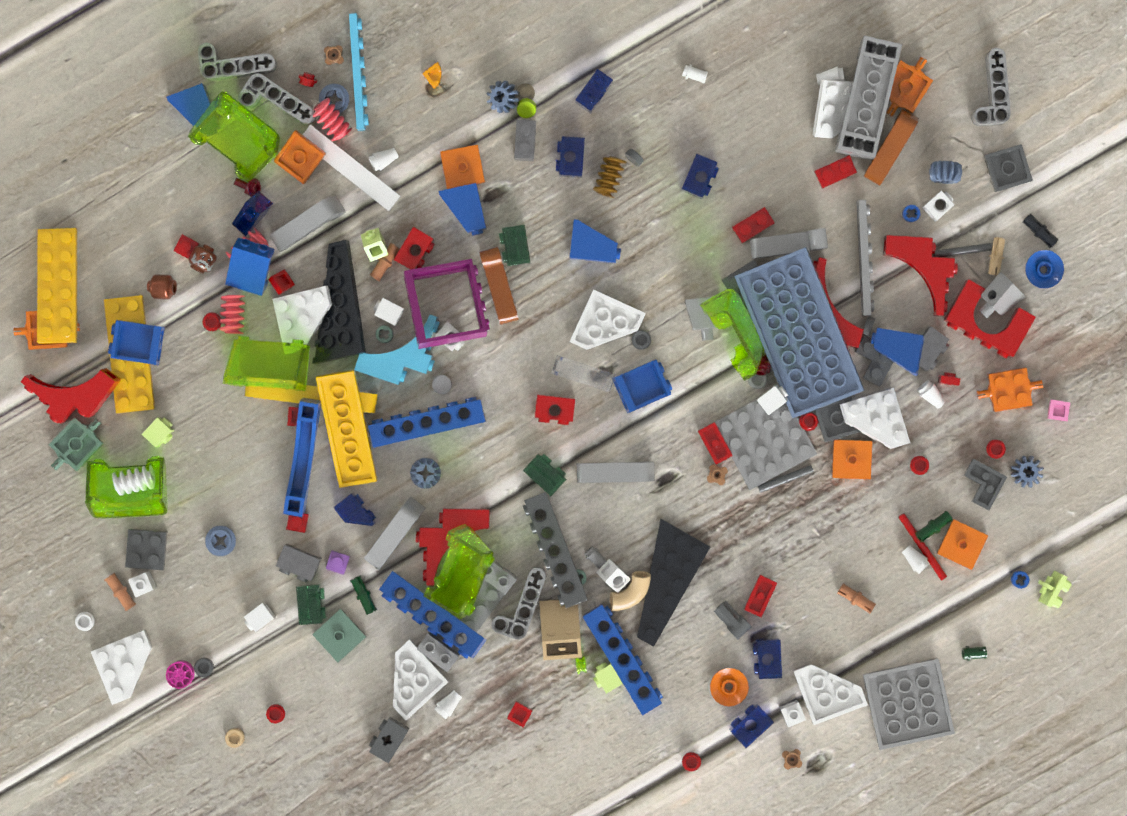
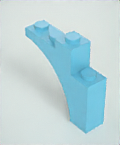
(391, 365)

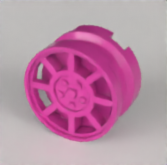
(180, 674)

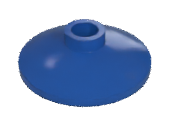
(1054, 268)

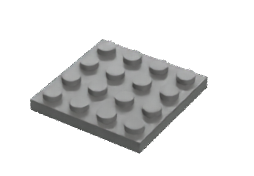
(764, 442)
(908, 704)

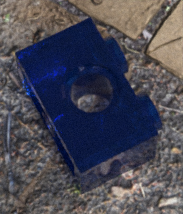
(594, 91)
(573, 145)
(703, 165)
(774, 668)
(748, 736)

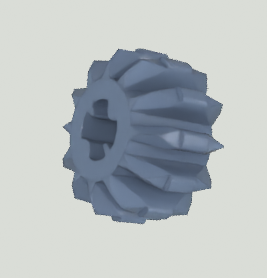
(506, 102)
(945, 172)
(1021, 475)

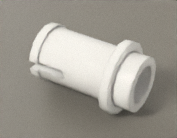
(694, 73)

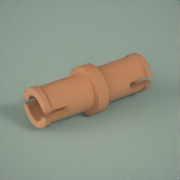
(385, 262)
(120, 592)
(856, 598)

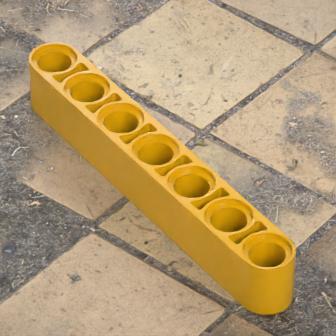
(367, 399)

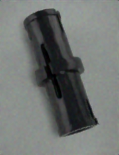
(1040, 230)

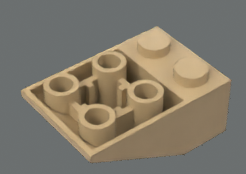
(560, 631)

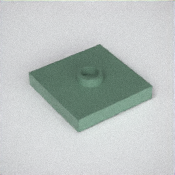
(339, 635)

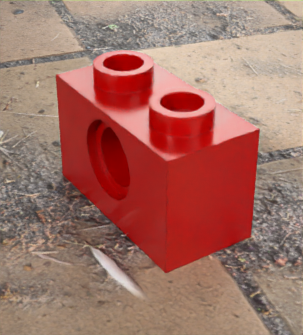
(414, 238)
(545, 402)

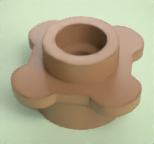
(333, 50)
(713, 470)
(793, 754)

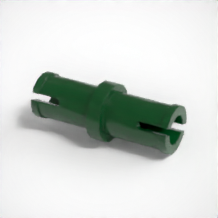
(934, 526)
(363, 595)

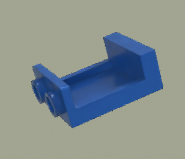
(249, 266)
(136, 342)
(642, 386)

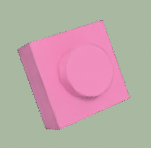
(1058, 410)

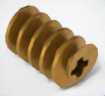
(609, 176)

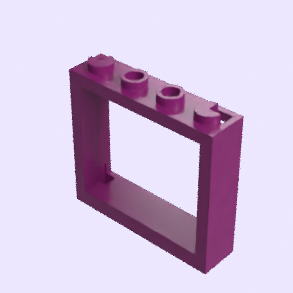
(476, 290)

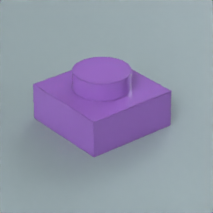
(337, 562)

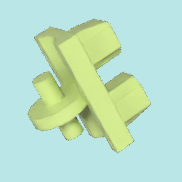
(1051, 589)

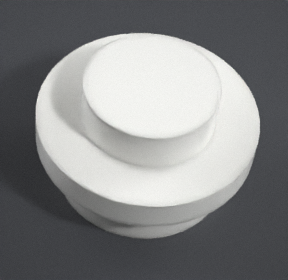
(84, 621)

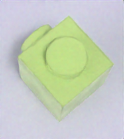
(374, 244)
(159, 432)
(606, 677)

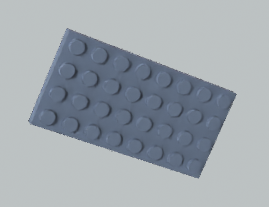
(799, 332)

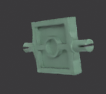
(76, 444)

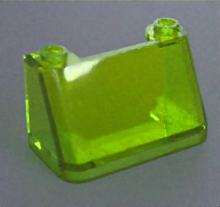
(236, 135)
(728, 310)
(267, 364)
(105, 501)
(462, 572)

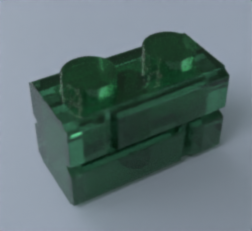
(515, 245)
(545, 474)
(310, 604)

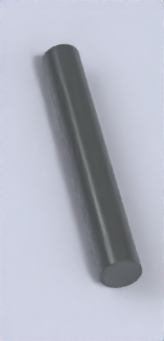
(963, 250)
(786, 478)

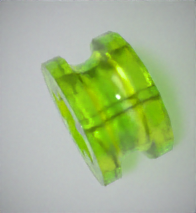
(581, 665)

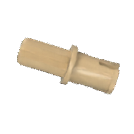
(996, 256)

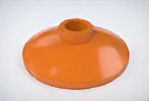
(739, 687)

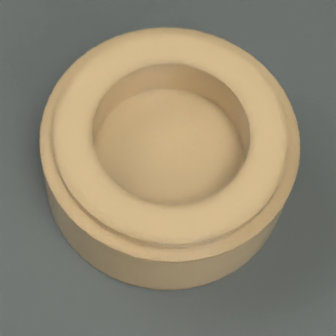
(234, 737)

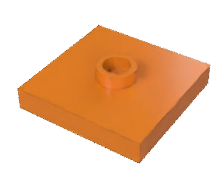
(299, 157)
(462, 166)
(852, 459)
(962, 544)

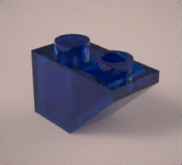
(252, 213)
(353, 511)

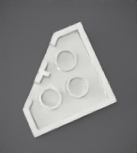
(831, 107)
(301, 313)
(605, 321)
(877, 417)
(122, 664)
(414, 680)
(827, 693)

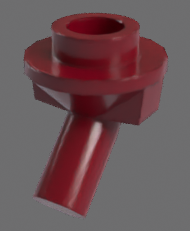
(251, 187)
(764, 367)

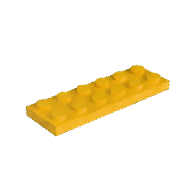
(57, 285)
(136, 386)
(346, 428)

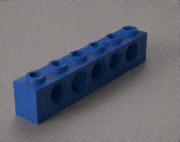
(379, 437)
(395, 583)
(643, 703)

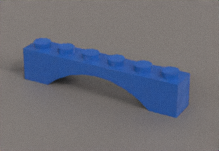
(303, 457)

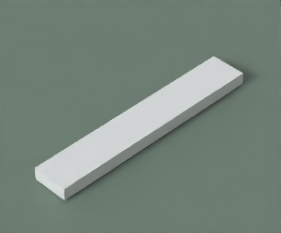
(353, 170)

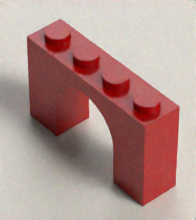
(962, 317)

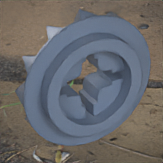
(329, 91)
(432, 467)
(211, 540)

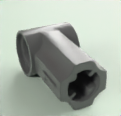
(735, 623)

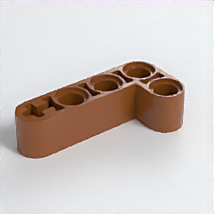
(891, 147)
(499, 285)

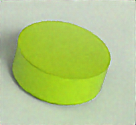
(526, 108)

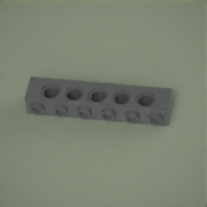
(542, 502)

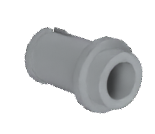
(595, 557)

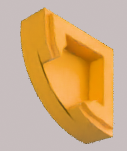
(433, 75)

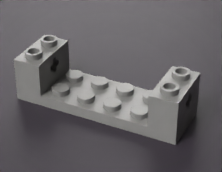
(868, 98)
(494, 587)

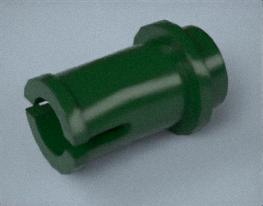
(974, 653)

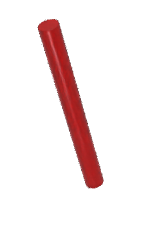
(922, 546)

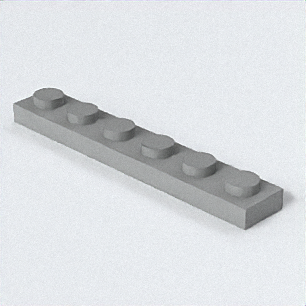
(865, 266)

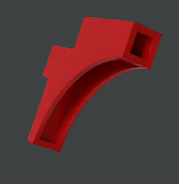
(934, 270)
(850, 332)
(64, 400)
(435, 537)

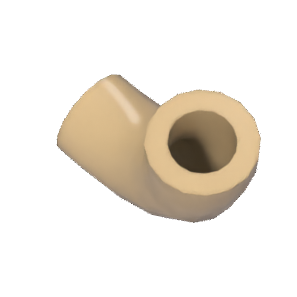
(632, 594)

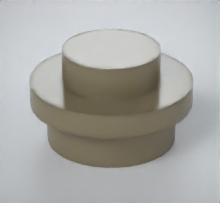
(525, 91)

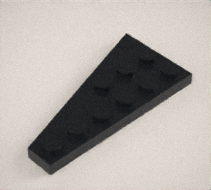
(341, 327)
(671, 571)

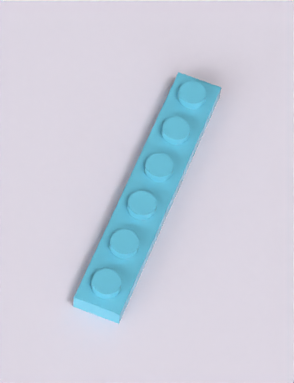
(358, 63)

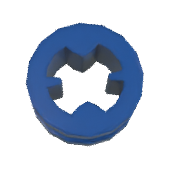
(911, 219)
(1014, 577)

